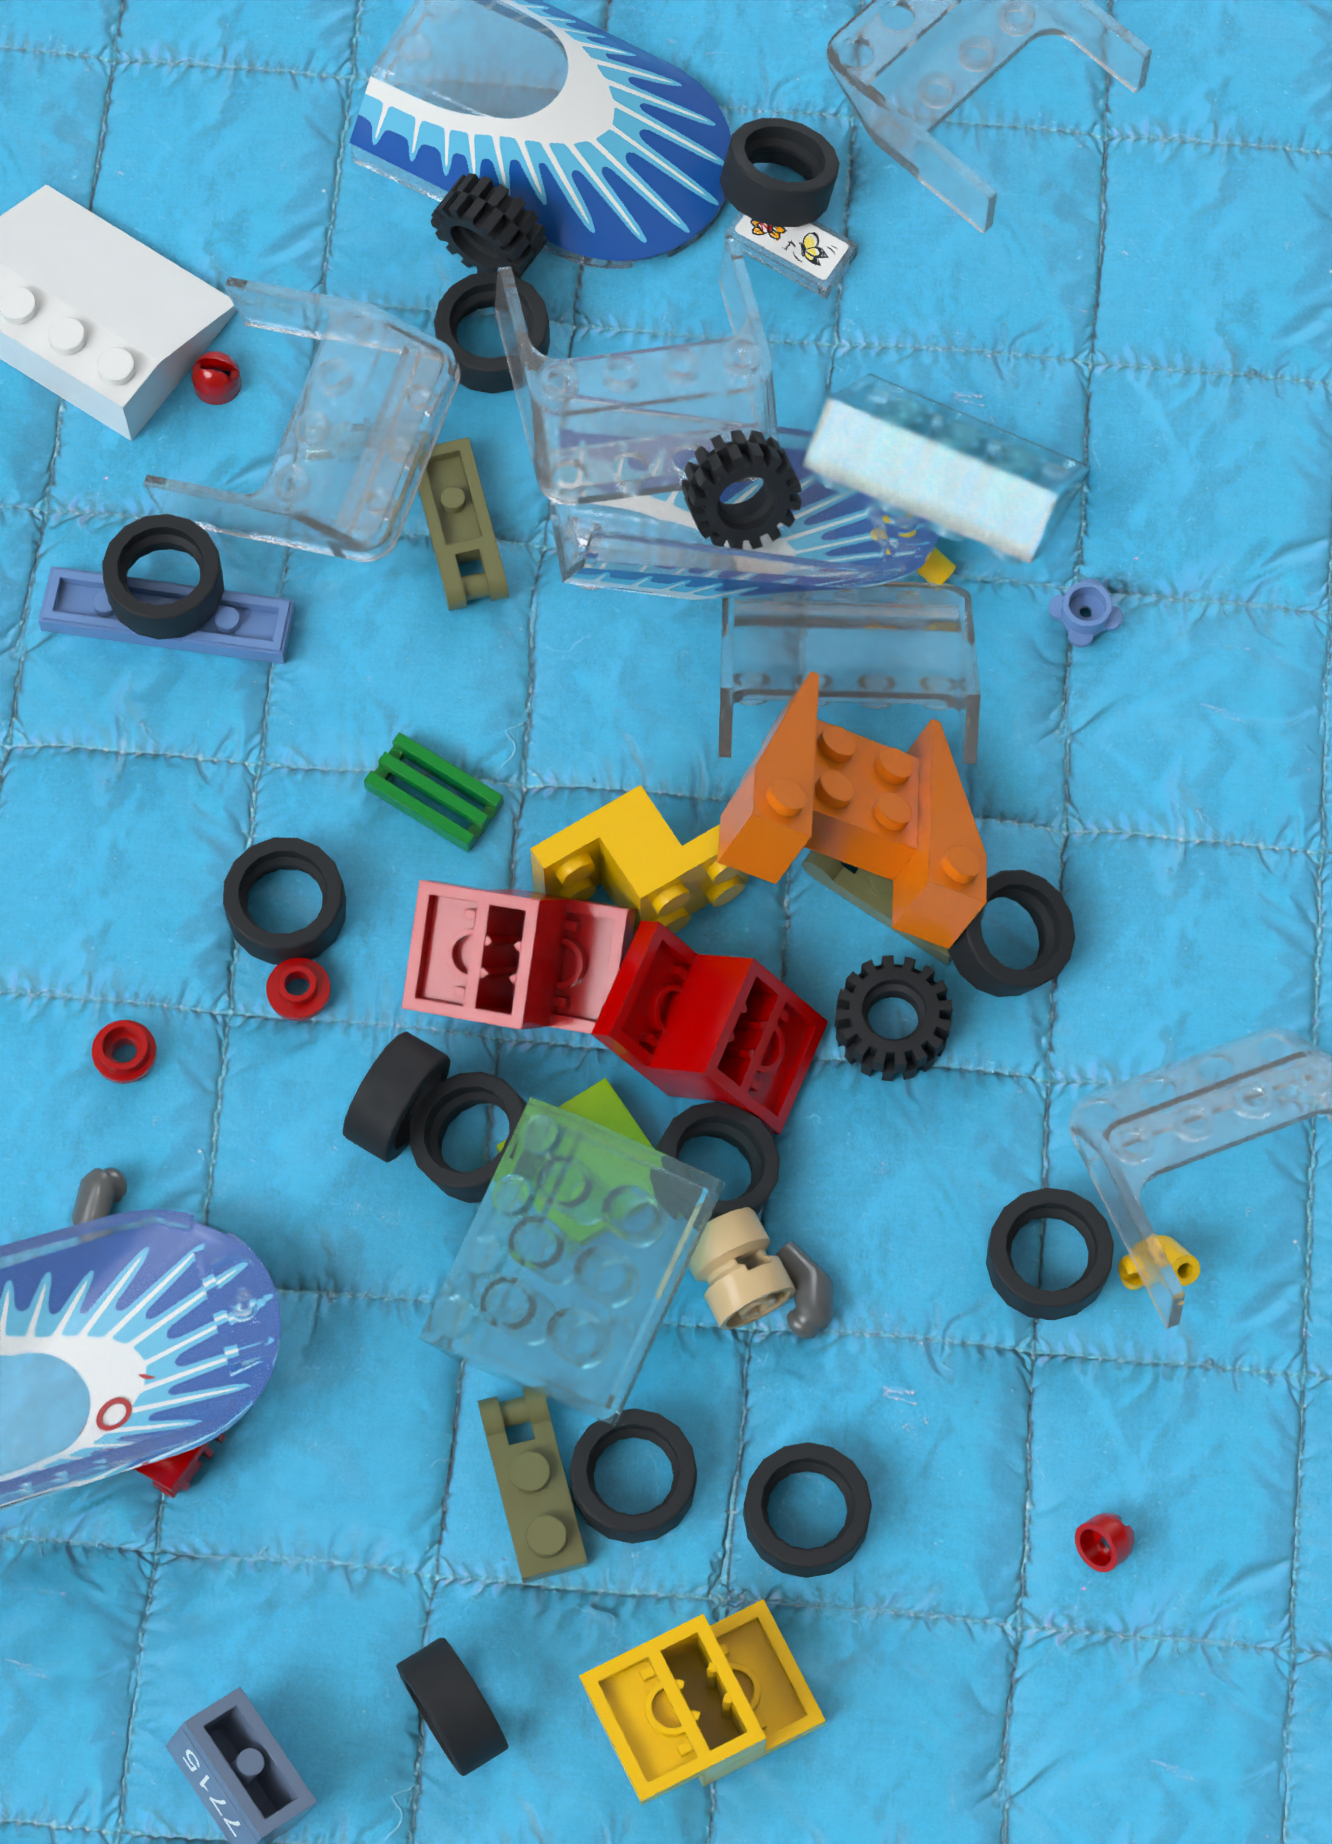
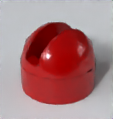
(215, 386)
(1092, 1534)

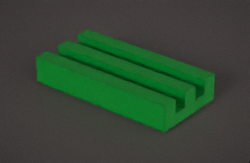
(392, 763)

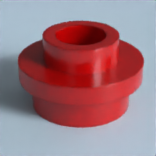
(298, 1006)
(121, 1034)

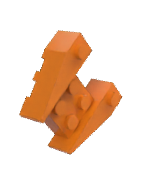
(865, 808)

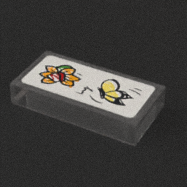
(804, 254)

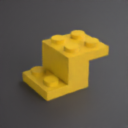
(636, 862)
(702, 1701)

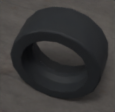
(769, 198)
(479, 292)
(156, 534)
(284, 855)
(1054, 930)
(391, 1093)
(439, 1110)
(739, 1130)
(1055, 1205)
(819, 1460)
(641, 1526)
(452, 1706)

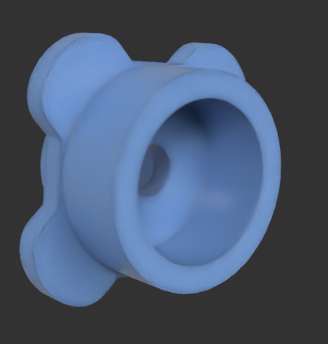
(1085, 595)

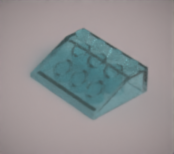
(943, 468)
(572, 1261)

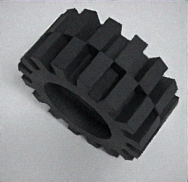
(488, 226)
(733, 462)
(901, 982)

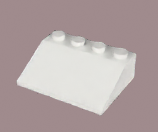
(99, 311)

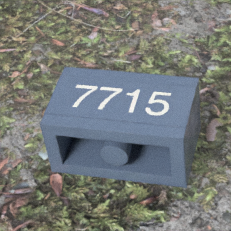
(240, 1771)

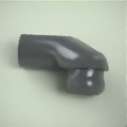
(97, 1194)
(814, 1292)

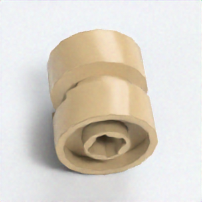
(739, 1272)

